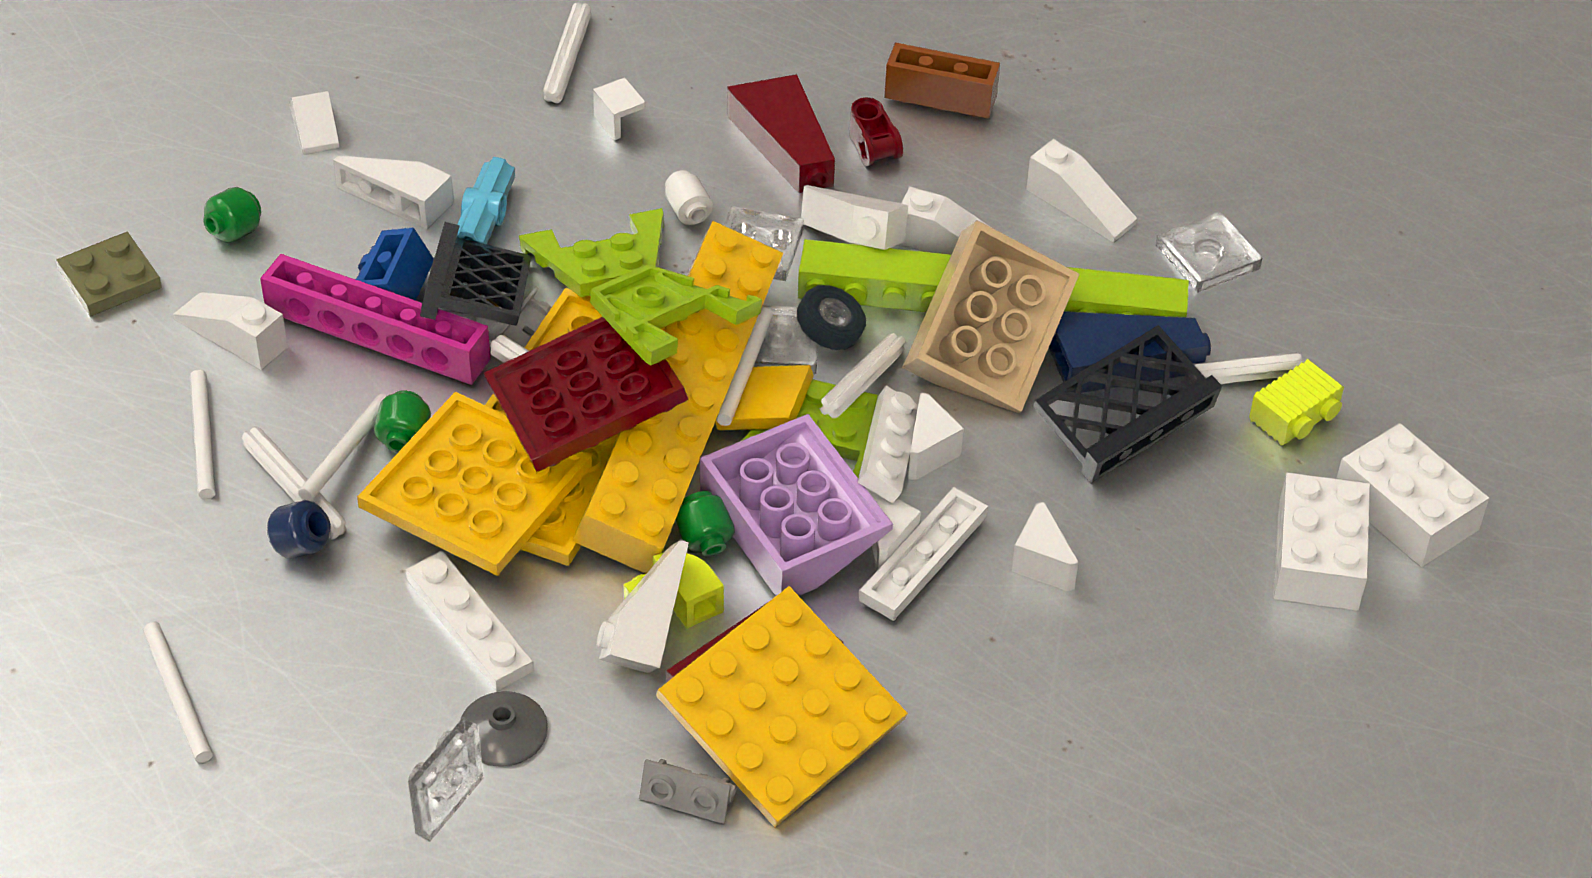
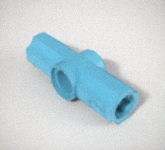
(486, 202)

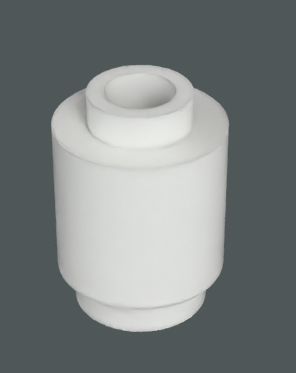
(688, 197)

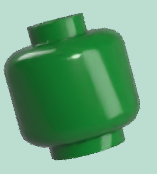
(232, 214)
(400, 418)
(705, 523)

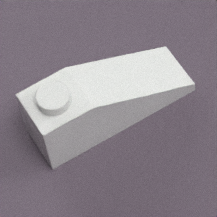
(398, 186)
(1076, 189)
(855, 217)
(934, 221)
(237, 325)
(641, 623)

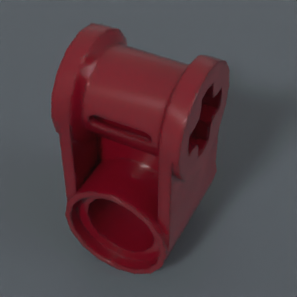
(873, 131)

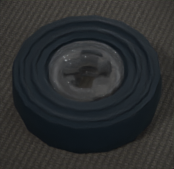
(815, 318)

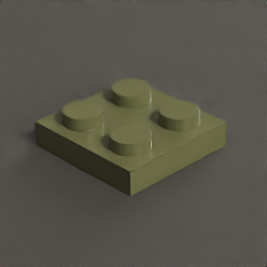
(108, 273)

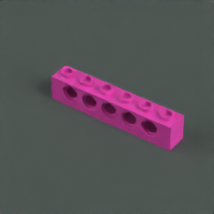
(376, 319)

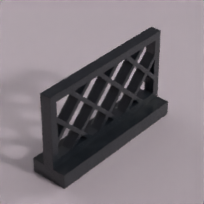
(450, 271)
(1152, 423)

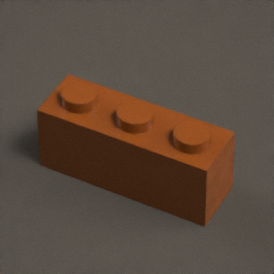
(942, 80)

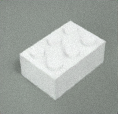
(1415, 494)
(1322, 541)

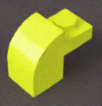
(698, 594)

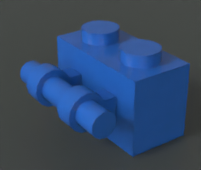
(397, 263)

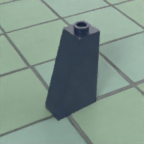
(1089, 337)

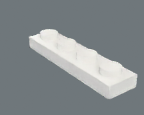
(889, 444)
(923, 553)
(469, 621)

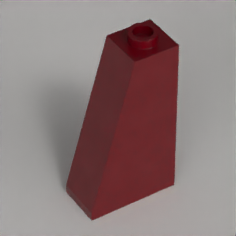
(784, 129)

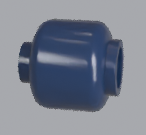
(298, 529)

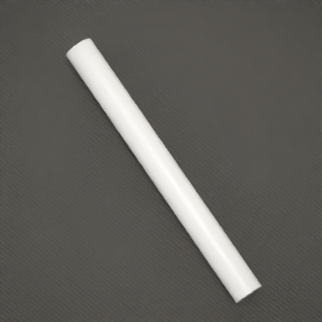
(744, 368)
(202, 435)
(341, 451)
(177, 692)

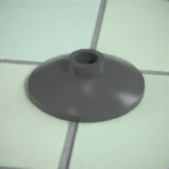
(509, 740)

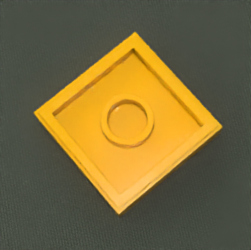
(771, 397)

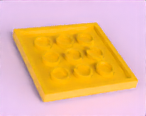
(470, 485)
(781, 705)

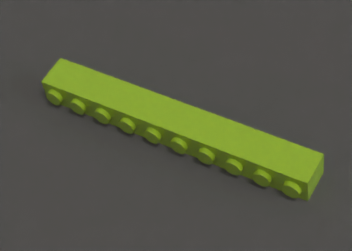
(910, 279)

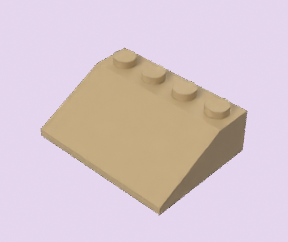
(991, 318)

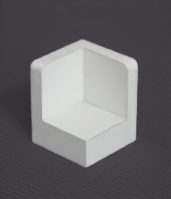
(613, 102)

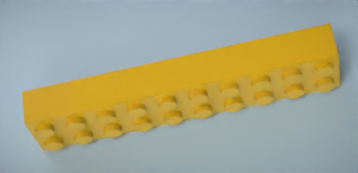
(658, 457)

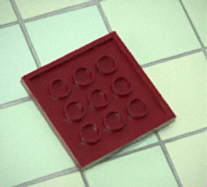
(580, 392)

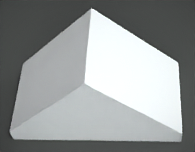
(314, 122)
(935, 438)
(904, 520)
(1044, 552)

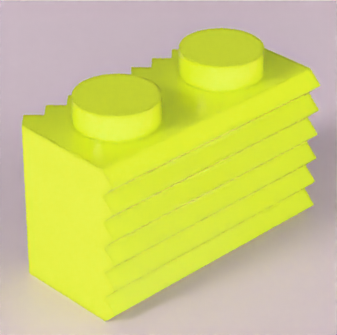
(1296, 402)

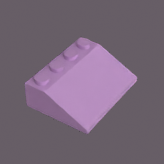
(794, 504)

